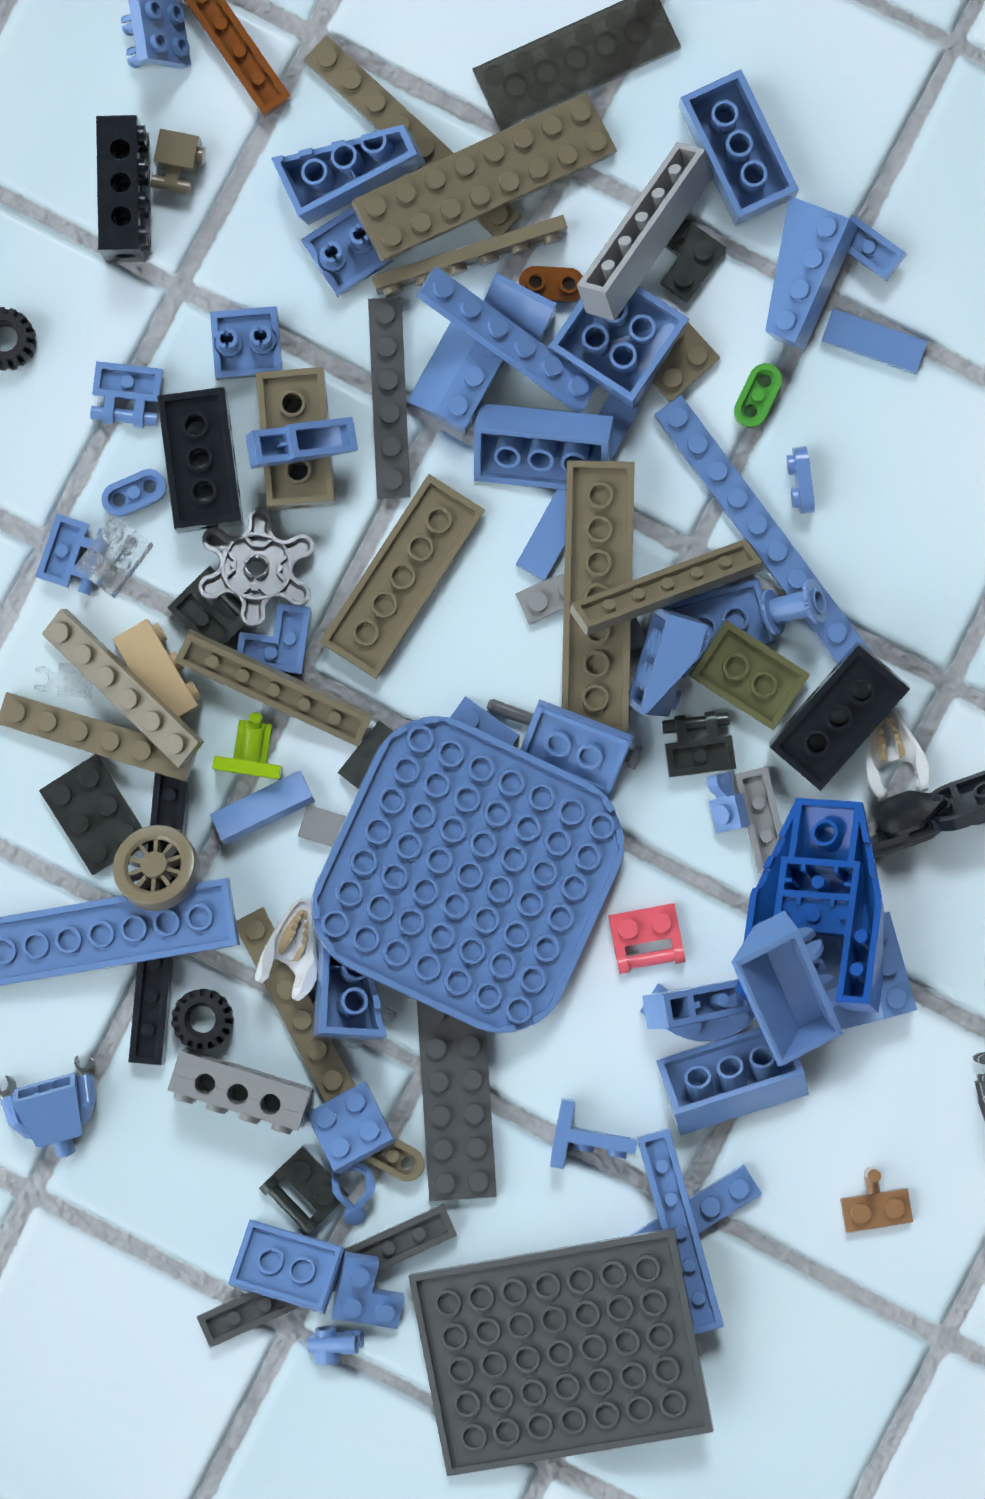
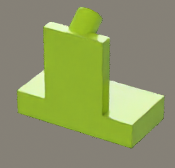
(250, 751)

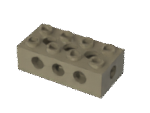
(273, 392)

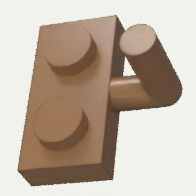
(876, 1208)

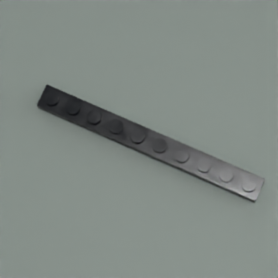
(155, 976)

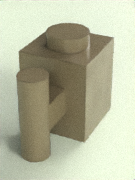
(177, 154)

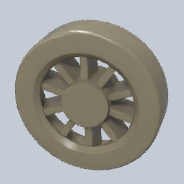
(156, 868)

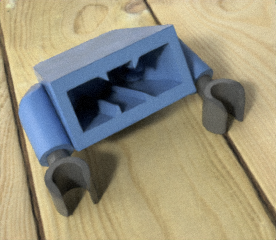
(52, 1108)

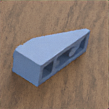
(693, 1005)

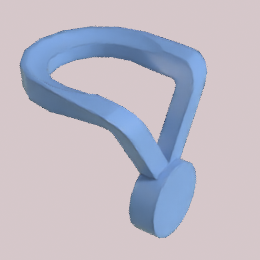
(355, 1213)

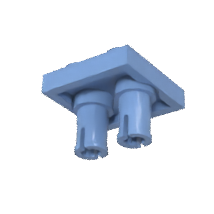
(157, 33)
(343, 252)
(245, 342)

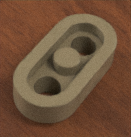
(391, 1160)

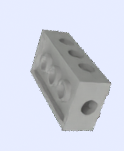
(187, 1088)

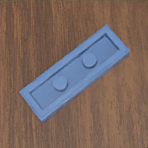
(874, 341)
(262, 808)

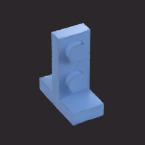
(584, 1139)

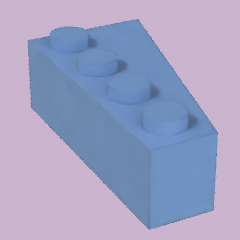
(345, 1002)

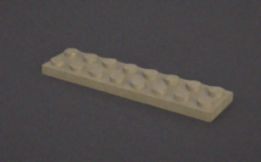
(483, 177)
(597, 560)

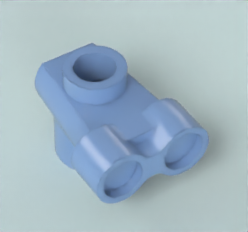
(329, 1344)

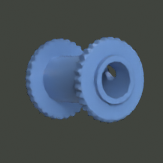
(792, 607)

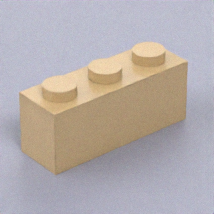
(151, 662)

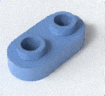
(799, 466)
(134, 492)

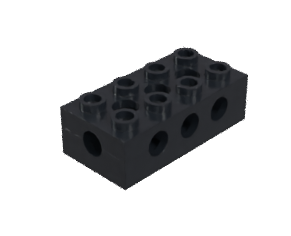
(116, 137)
(181, 447)
(844, 738)

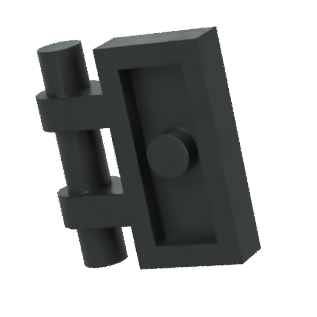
(702, 754)

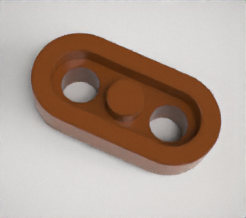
(552, 282)

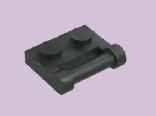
(202, 617)
(311, 1182)

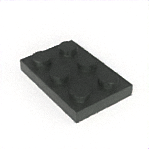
(91, 812)

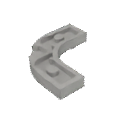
(548, 598)

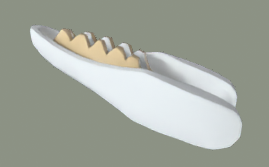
(892, 744)
(294, 945)

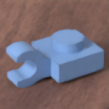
(727, 809)

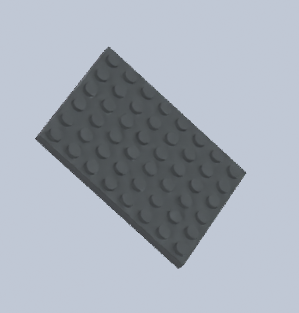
(561, 1352)

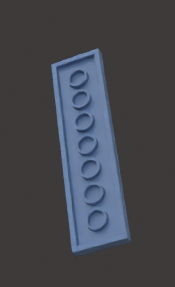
(114, 934)

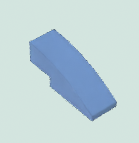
(301, 442)

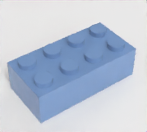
(738, 147)

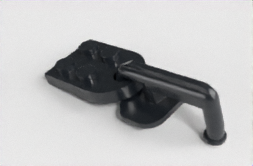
(920, 816)

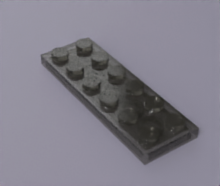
(575, 59)

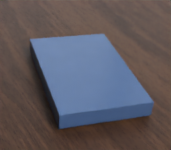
(734, 603)
(577, 745)
(287, 1266)

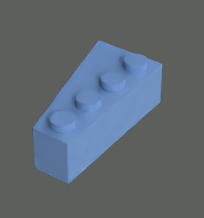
(335, 174)
(806, 269)

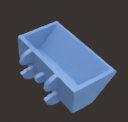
(786, 987)

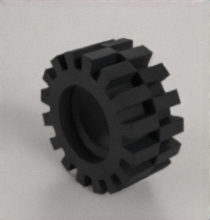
(25, 342)
(182, 1025)

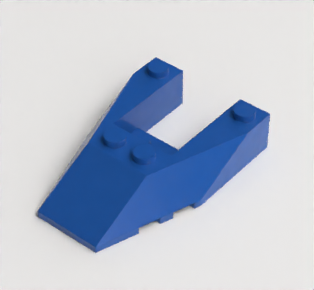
(828, 882)

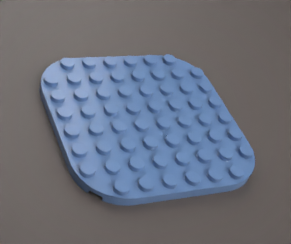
(467, 874)

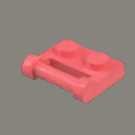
(643, 927)

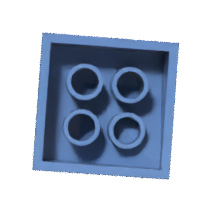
(625, 352)
(666, 656)
(896, 988)

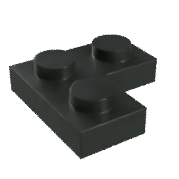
(696, 258)

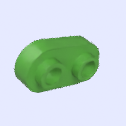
(756, 396)

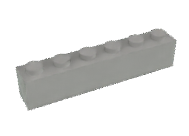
(645, 231)

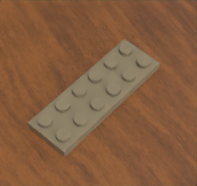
(402, 576)

